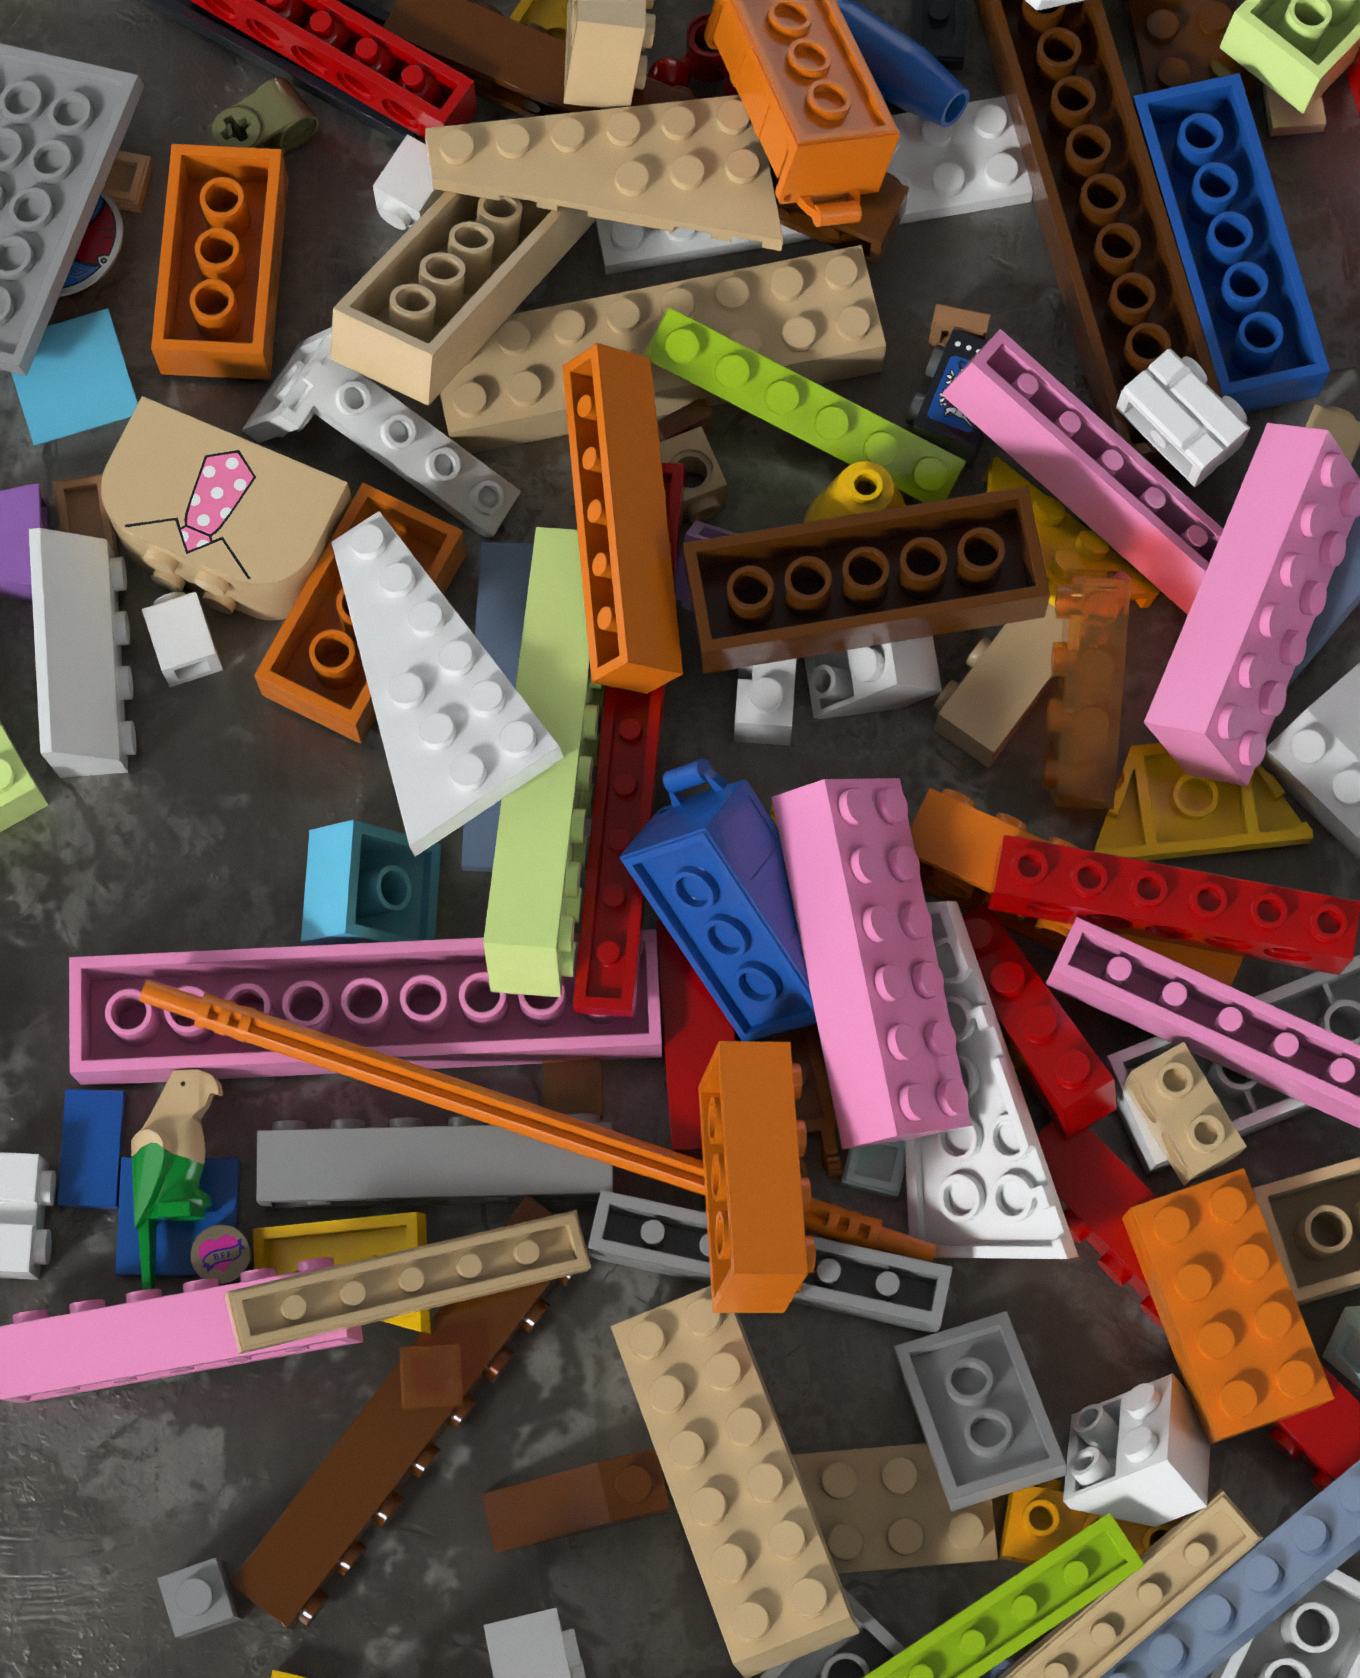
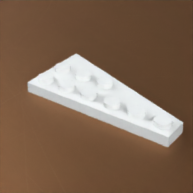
(442, 704)
(986, 1183)

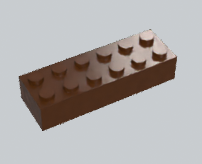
(866, 579)

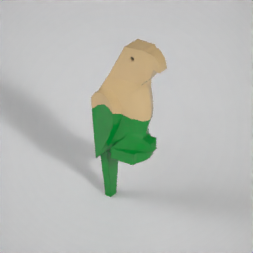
(170, 1161)

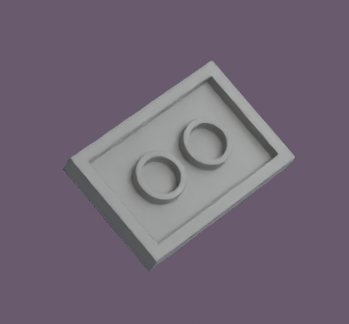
(980, 1411)

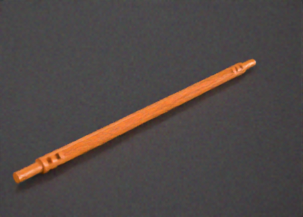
(500, 1110)

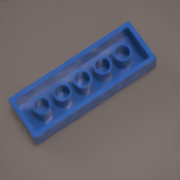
(1233, 242)

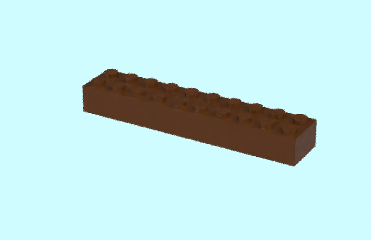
(1095, 198)

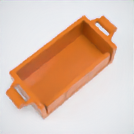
(807, 101)

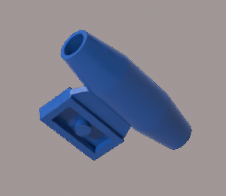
(905, 69)

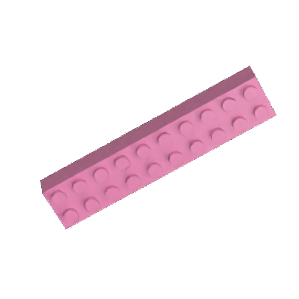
(397, 998)

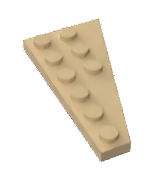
(632, 165)

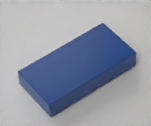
(91, 1149)

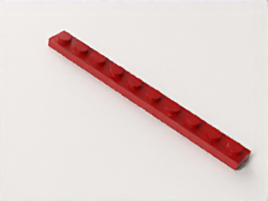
(621, 809)

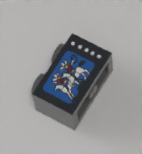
(933, 414)

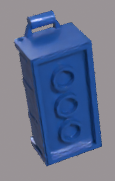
(726, 899)

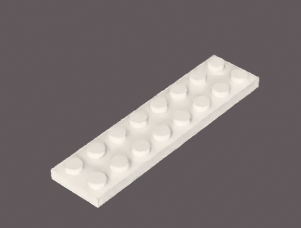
(947, 173)

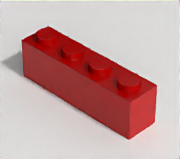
(1039, 1032)
(690, 1035)

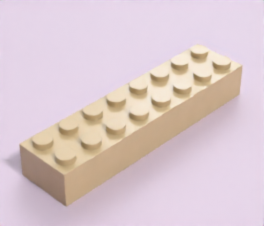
(799, 312)

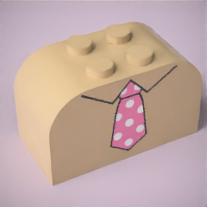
(218, 512)

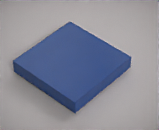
(175, 1239)

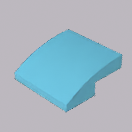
(76, 379)

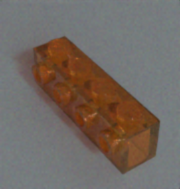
(1089, 688)

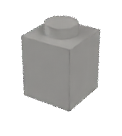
(199, 1598)

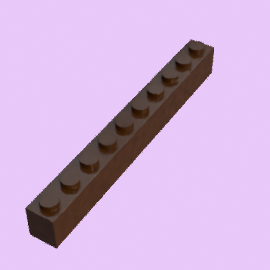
(526, 73)

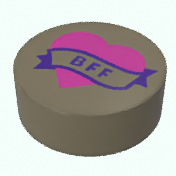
(221, 1254)

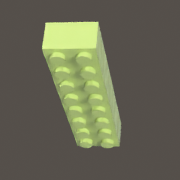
(544, 821)

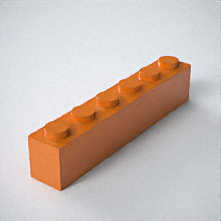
(621, 520)

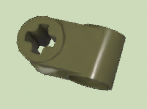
(267, 119)

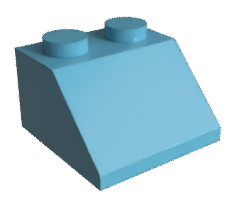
(368, 886)

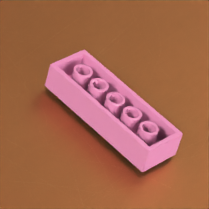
(1256, 605)
(871, 961)

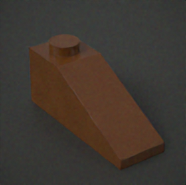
(577, 1501)

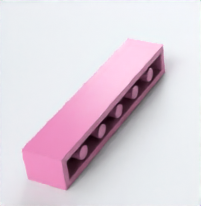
(1087, 467)
(1210, 1019)
(138, 1339)

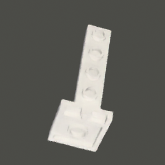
(383, 428)

